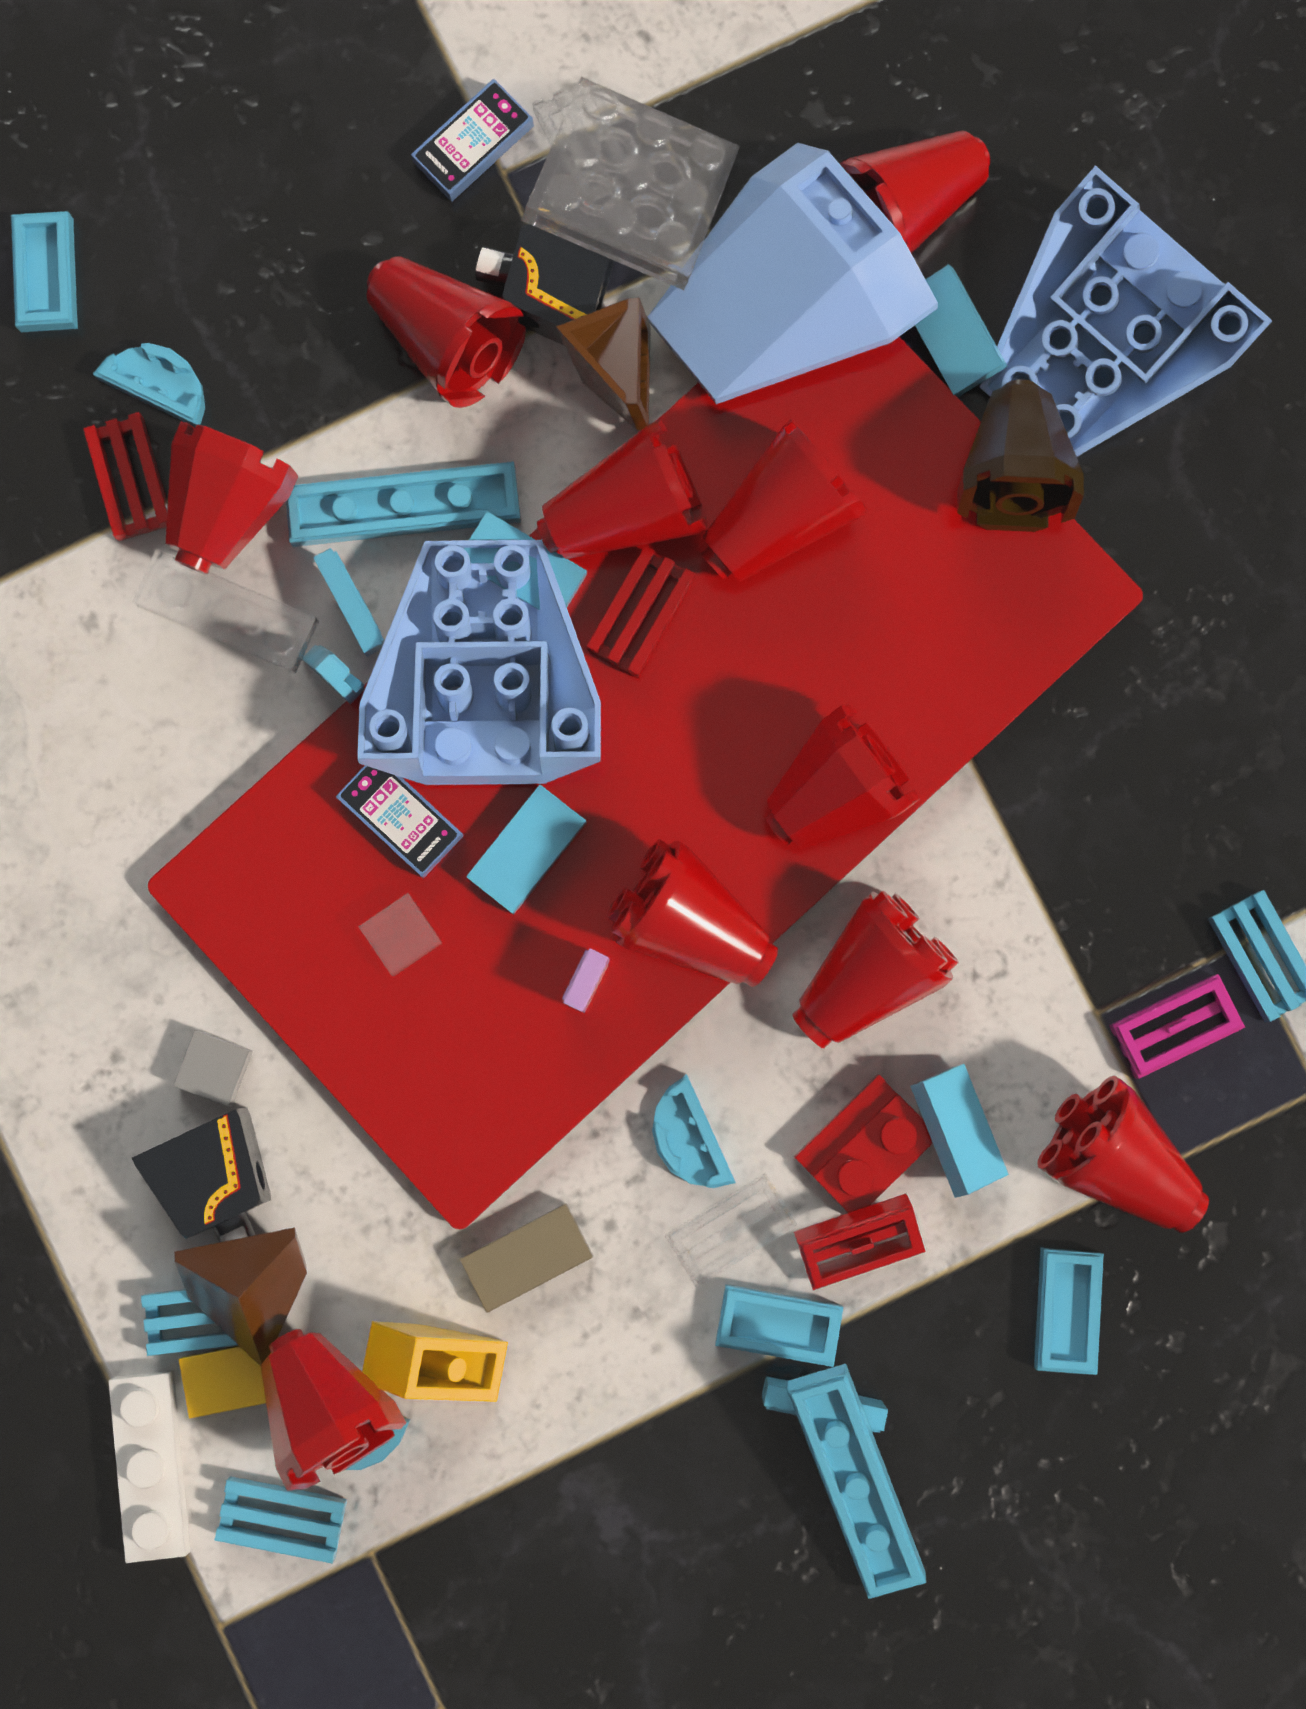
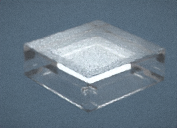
(400, 934)

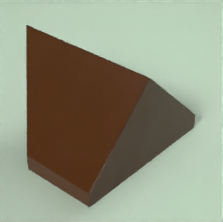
(614, 357)
(246, 1285)

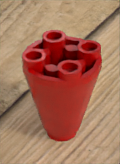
(690, 919)
(872, 971)
(1123, 1158)

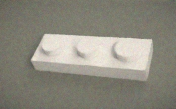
(149, 1466)

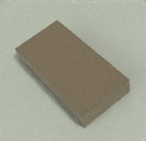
(526, 1257)

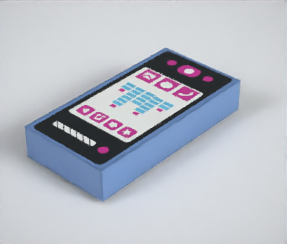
(472, 140)
(400, 818)

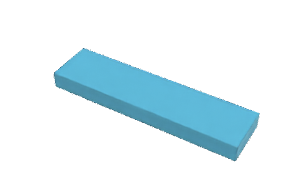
(401, 504)
(856, 1481)

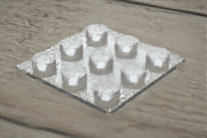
(631, 183)

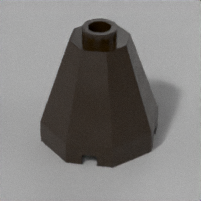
(1020, 463)

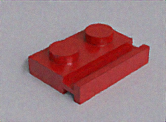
(865, 1146)

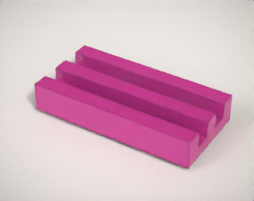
(1132, 1047)

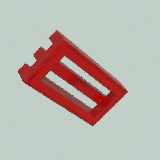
(115, 431)
(665, 569)
(857, 1233)

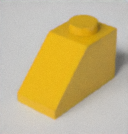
(433, 1362)

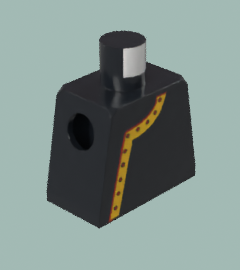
(547, 279)
(209, 1177)

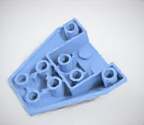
(792, 280)
(1118, 317)
(479, 678)

